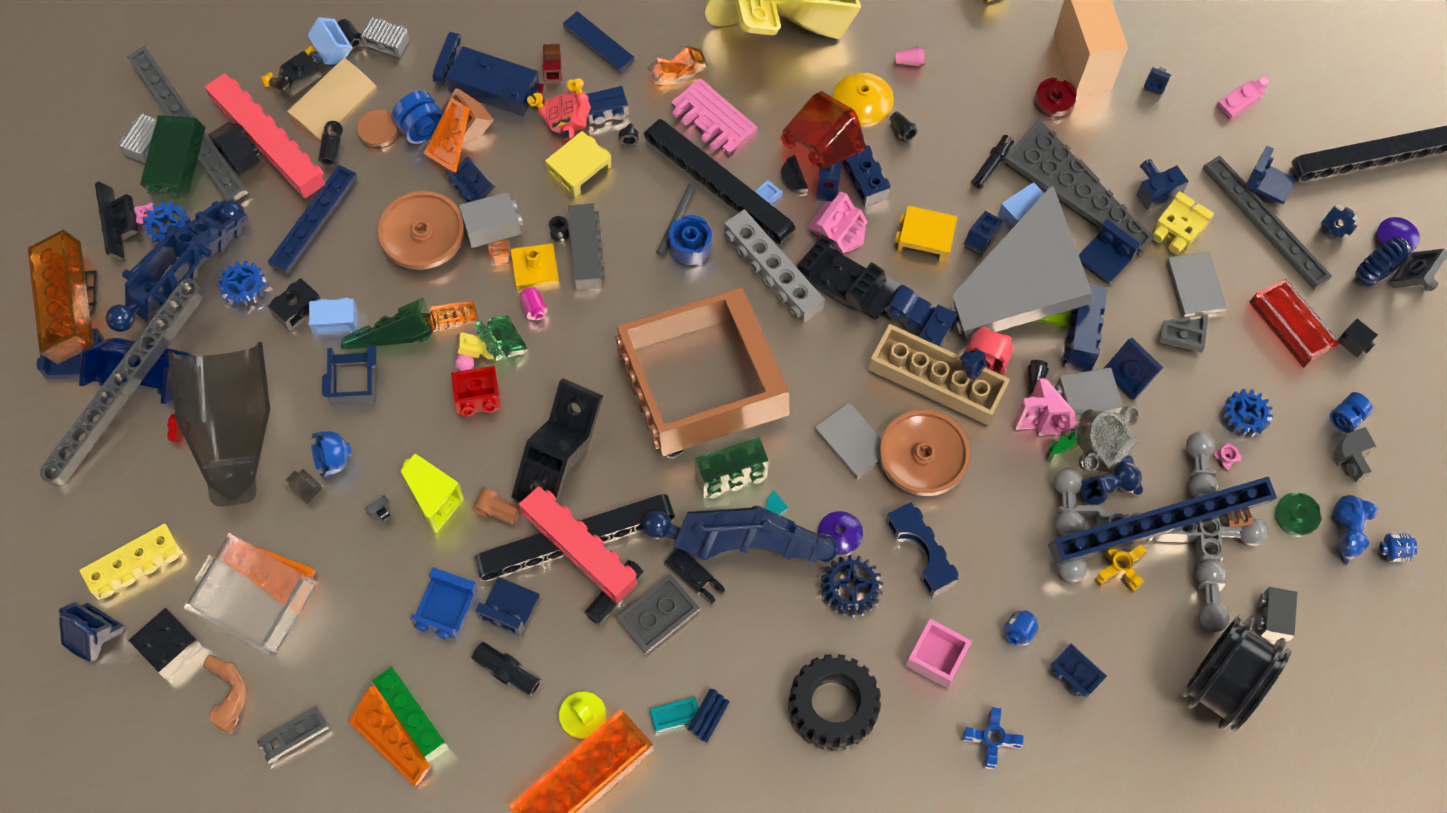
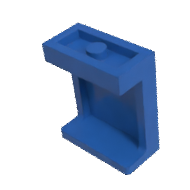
(444, 604)

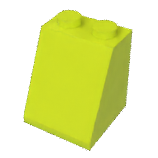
(432, 491)

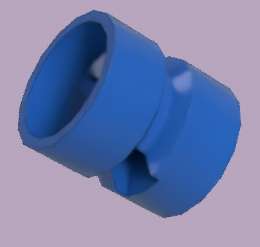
(1351, 412)

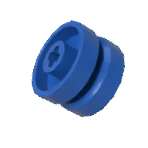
(417, 116)

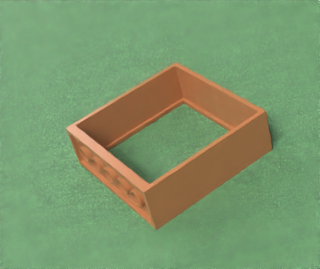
(721, 420)

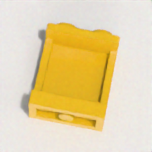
(926, 231)

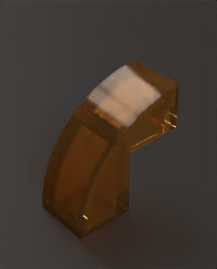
(683, 66)

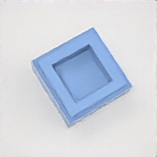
(769, 192)

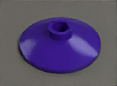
(853, 534)

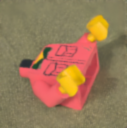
(564, 112)

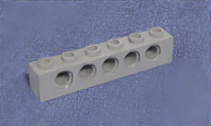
(745, 225)

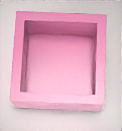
(938, 653)

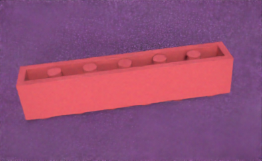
(578, 544)

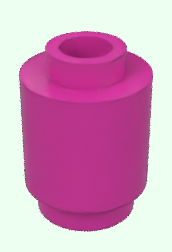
(533, 303)

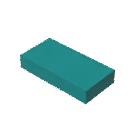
(673, 714)

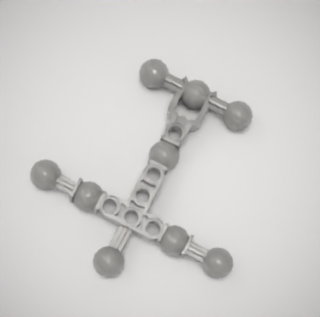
(1209, 571)

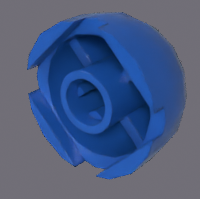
(330, 452)

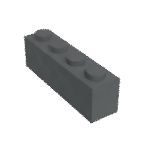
(585, 246)

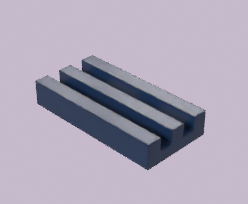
(710, 717)

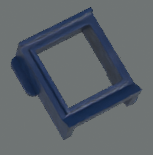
(329, 380)

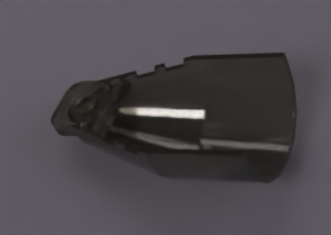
(223, 417)

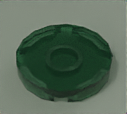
(1298, 514)

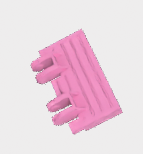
(713, 117)

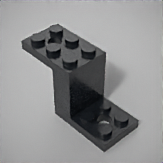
(559, 441)

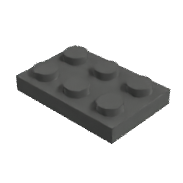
(658, 613)

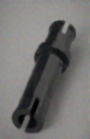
(996, 156)

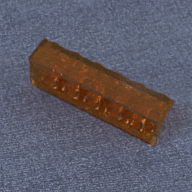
(60, 297)
(588, 769)

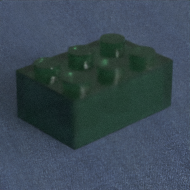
(731, 468)

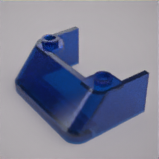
(103, 358)

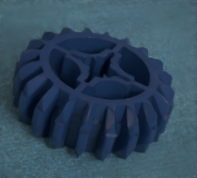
(1383, 261)
(851, 566)

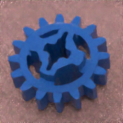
(161, 216)
(242, 283)
(1247, 412)

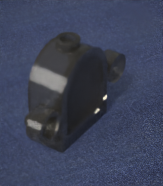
(1105, 438)

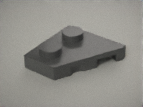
(1185, 333)

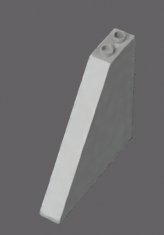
(1025, 275)

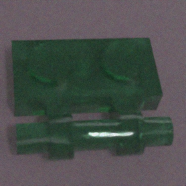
(505, 334)

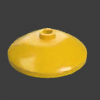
(869, 106)

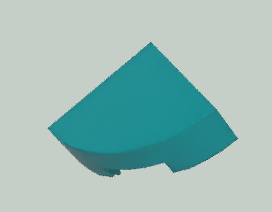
(776, 504)

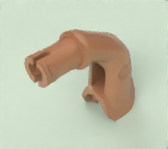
(226, 714)

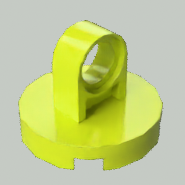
(582, 715)

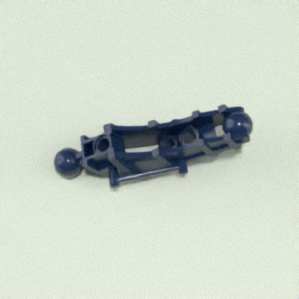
(193, 244)
(721, 530)

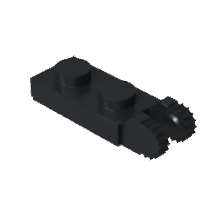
(693, 574)

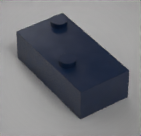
(493, 80)

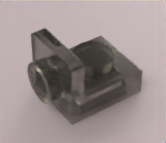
(303, 485)

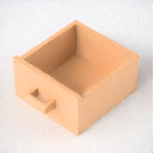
(1090, 44)

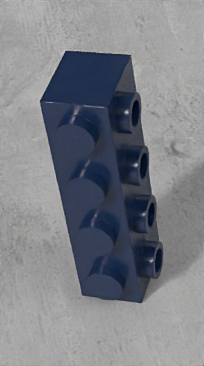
(867, 177)

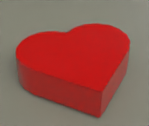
(174, 433)

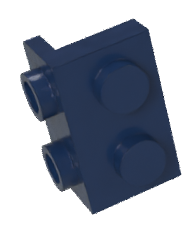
(470, 180)
(1078, 671)

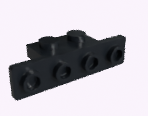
(116, 218)

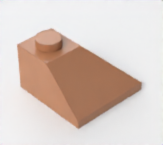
(478, 117)

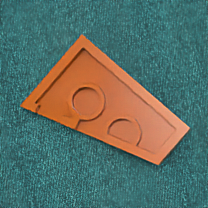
(449, 135)

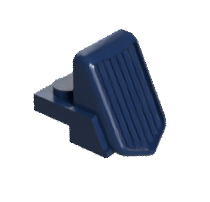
(86, 629)

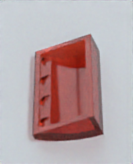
(1294, 322)

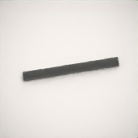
(678, 215)

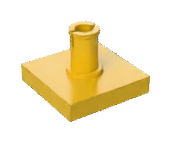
(535, 266)

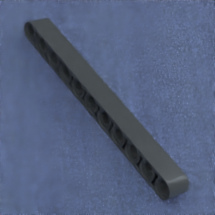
(122, 393)

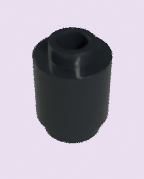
(351, 32)

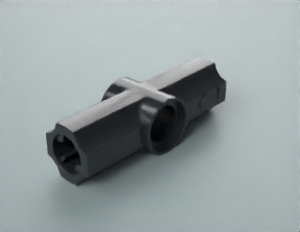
(603, 604)
(506, 669)

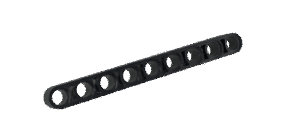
(1370, 154)
(718, 180)
(540, 549)

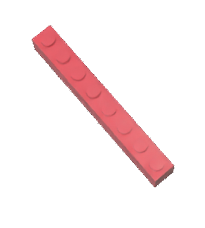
(267, 138)

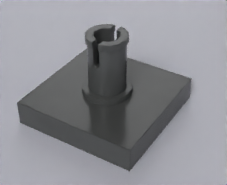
(1420, 269)

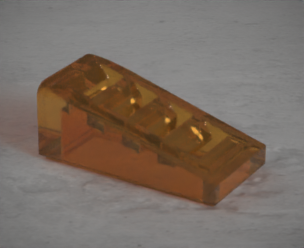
(502, 257)
(454, 321)

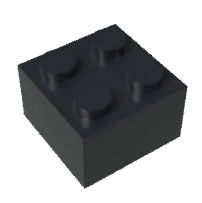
(165, 643)

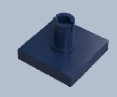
(1133, 368)

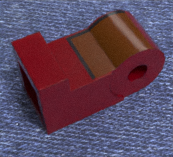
(552, 62)

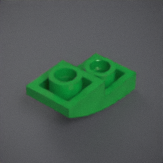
(1062, 447)

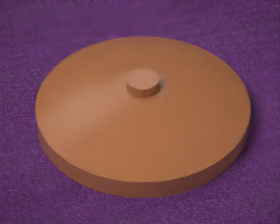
(421, 230)
(924, 452)

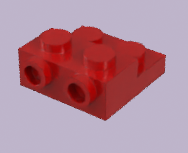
(476, 391)

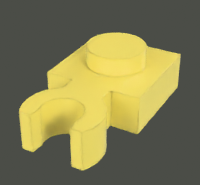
(472, 346)

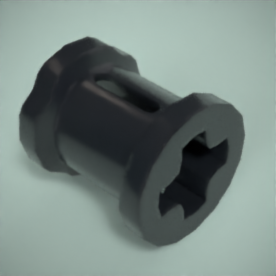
(560, 223)

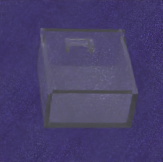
(250, 595)

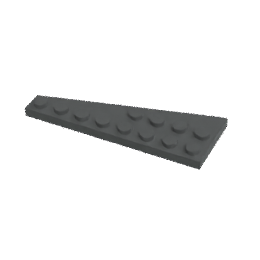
(1050, 163)

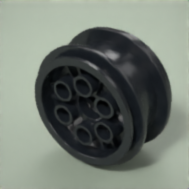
(1237, 673)

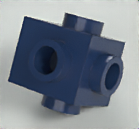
(1345, 214)

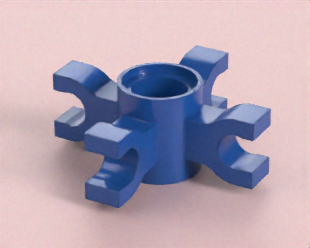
(994, 727)

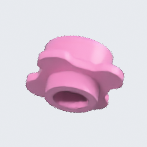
(140, 210)
(1231, 451)

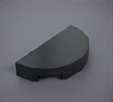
(792, 176)

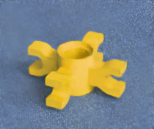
(1113, 570)

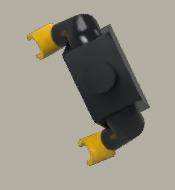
(296, 72)

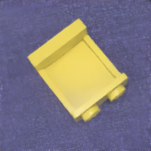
(577, 162)

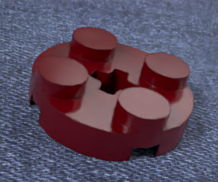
(1054, 107)

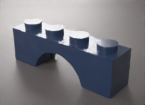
(908, 525)

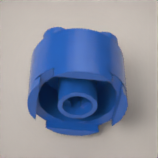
(690, 240)

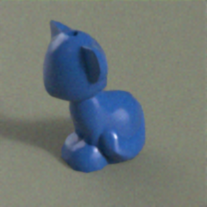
(1352, 514)

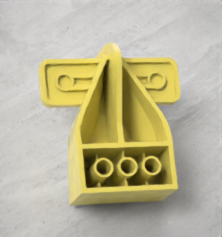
(761, 16)

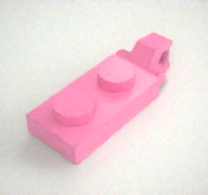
(1243, 97)

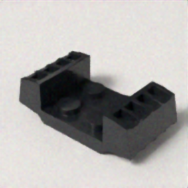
(841, 276)

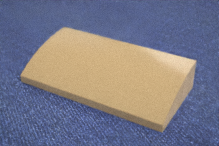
(331, 98)

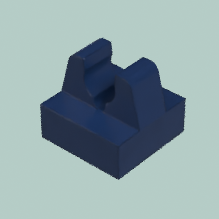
(1157, 80)
(973, 363)

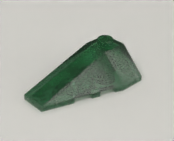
(407, 326)

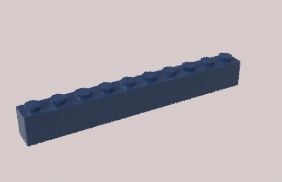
(1161, 521)

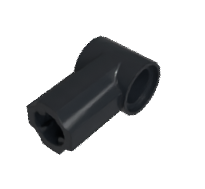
(330, 144)

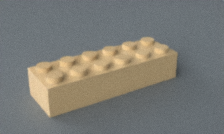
(937, 374)

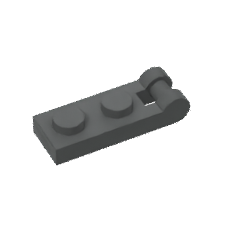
(293, 734)

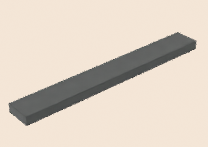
(1267, 222)

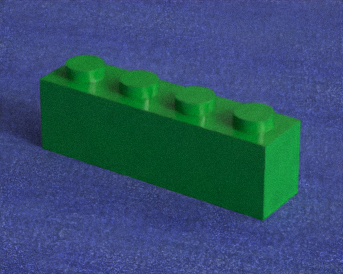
(410, 714)

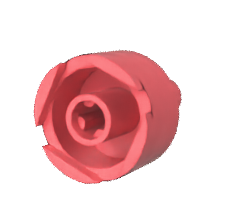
(996, 348)

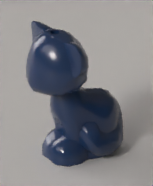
(1126, 477)

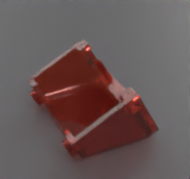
(826, 129)

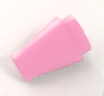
(911, 56)

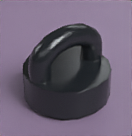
(628, 135)

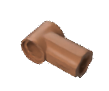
(491, 504)

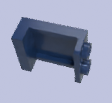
(67, 369)

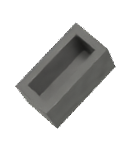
(1277, 614)

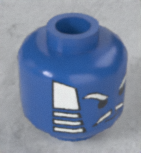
(1398, 547)
(1021, 628)

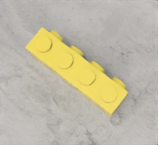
(131, 562)

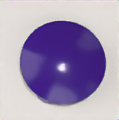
(1396, 227)

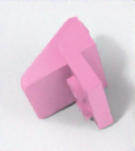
(841, 223)
(1045, 411)

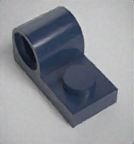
(983, 232)

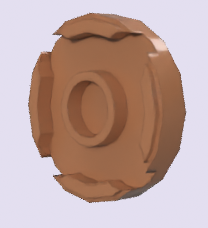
(377, 128)

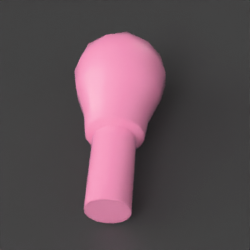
(463, 362)

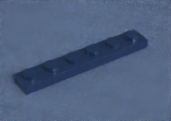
(312, 219)

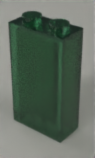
(172, 156)

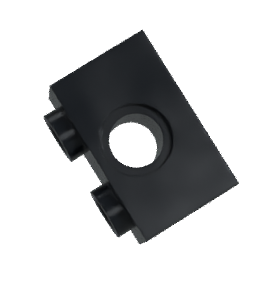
(289, 314)

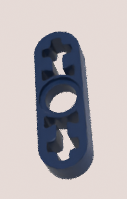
(446, 57)

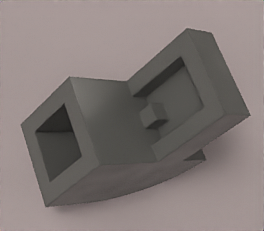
(1352, 453)

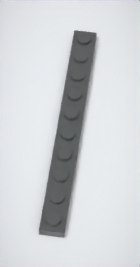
(175, 106)

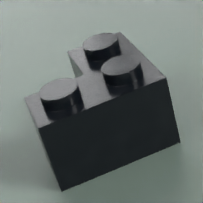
(232, 143)

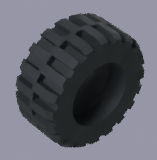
(841, 672)

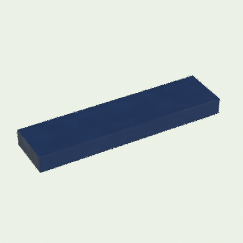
(598, 41)

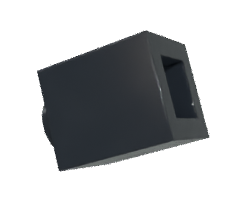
(1358, 338)

